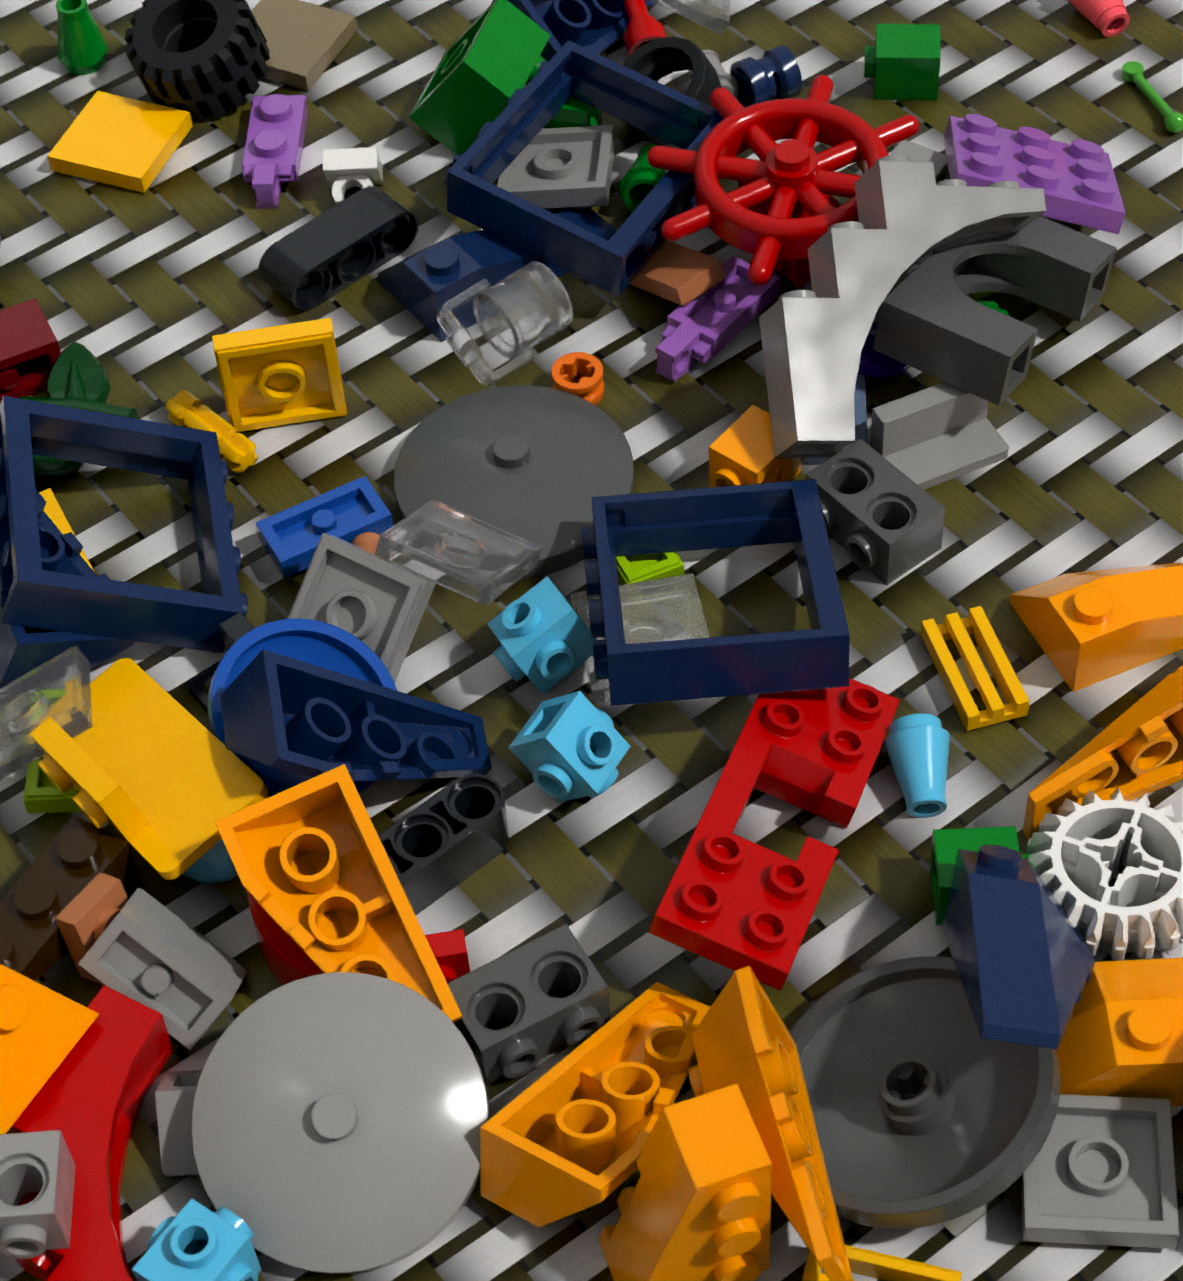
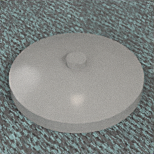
(340, 1122)

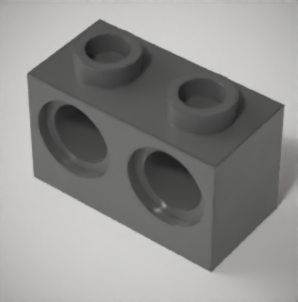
(877, 512)
(518, 992)

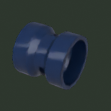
(768, 77)

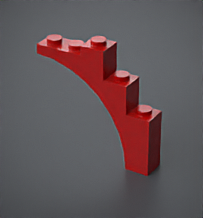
(96, 1107)

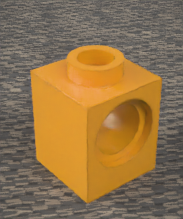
(747, 455)

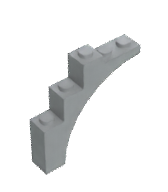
(818, 335)

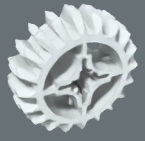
(1084, 850)

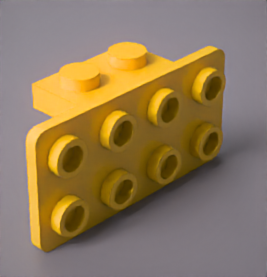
(148, 770)

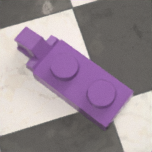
(274, 145)
(712, 319)

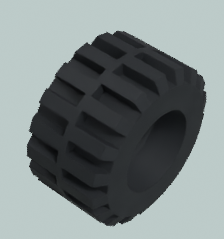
(197, 54)

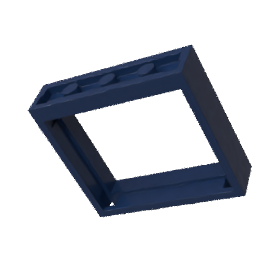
(617, 92)
(102, 605)
(715, 664)

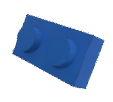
(342, 512)

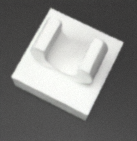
(351, 168)

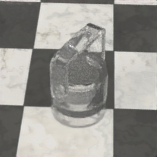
(512, 317)

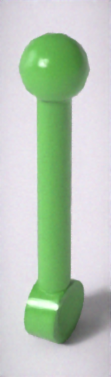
(1133, 73)

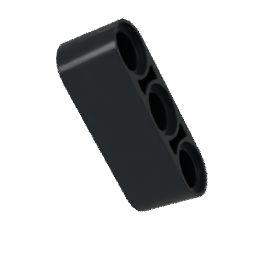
(338, 248)
(447, 832)

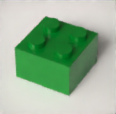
(480, 75)

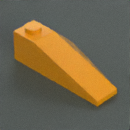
(1105, 619)
(1133, 753)
(331, 885)
(750, 1046)
(591, 1114)

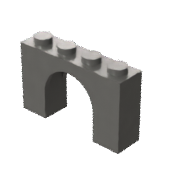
(973, 347)

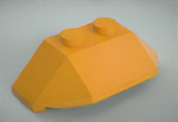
(1127, 1032)

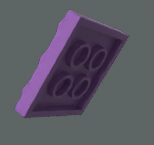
(1074, 176)

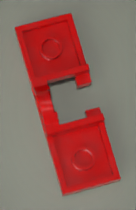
(746, 900)

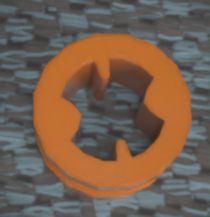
(579, 366)

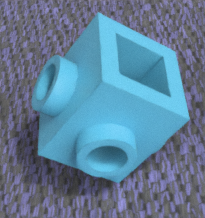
(541, 637)
(570, 748)
(200, 1248)

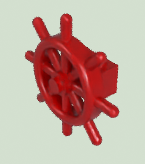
(787, 195)

